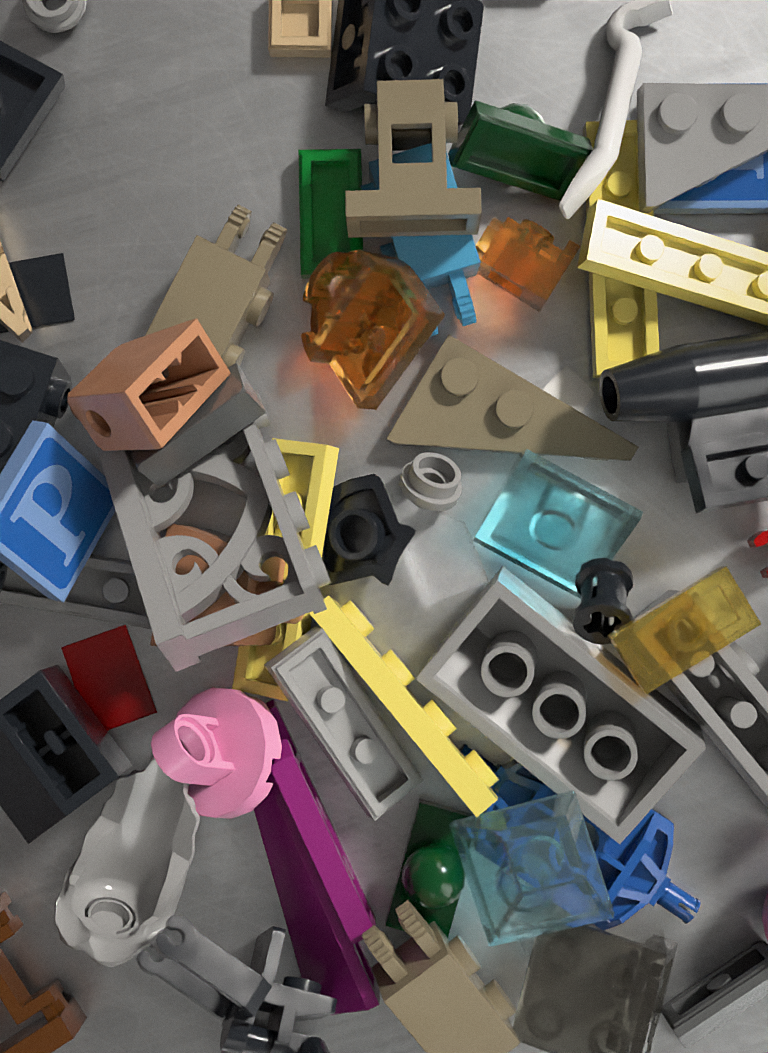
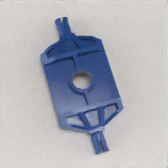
(631, 870)

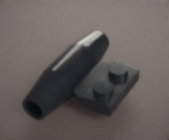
(724, 399)

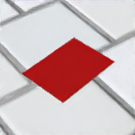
(110, 677)

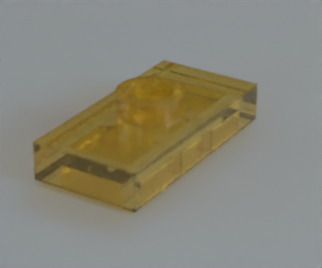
(684, 629)

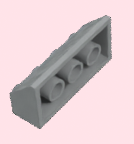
(562, 705)

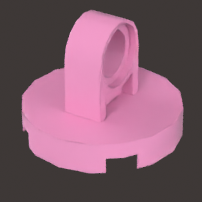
(221, 749)

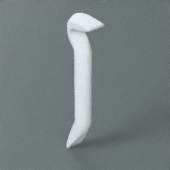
(617, 98)

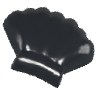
(363, 532)

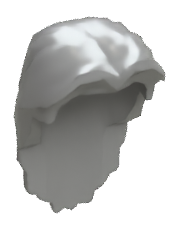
(129, 868)

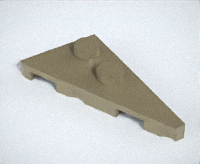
(485, 407)

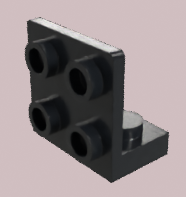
(404, 43)

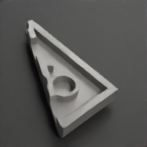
(695, 135)

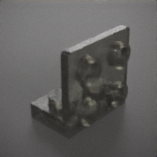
(593, 992)

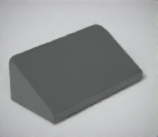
(215, 421)
(719, 996)

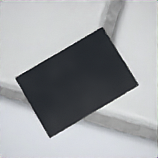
(43, 290)

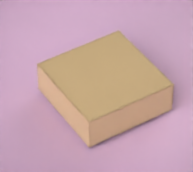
(300, 28)

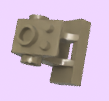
(412, 195)

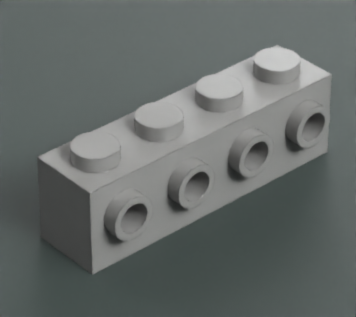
(729, 707)

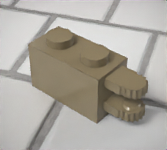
(223, 287)
(436, 990)

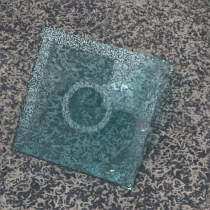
(532, 869)

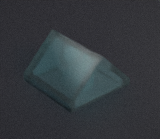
(554, 521)

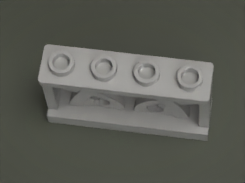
(175, 598)

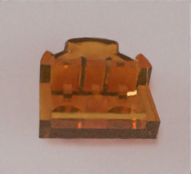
(367, 321)

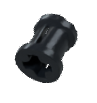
(603, 600)

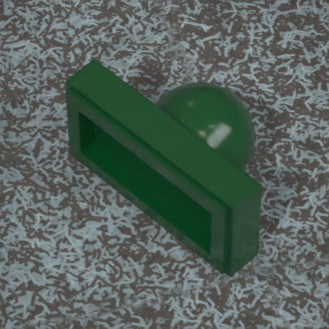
(519, 149)
(430, 868)

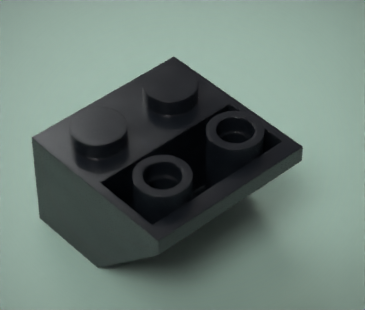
(52, 752)

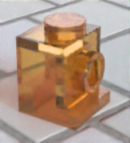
(523, 259)

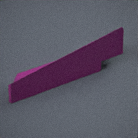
(315, 883)

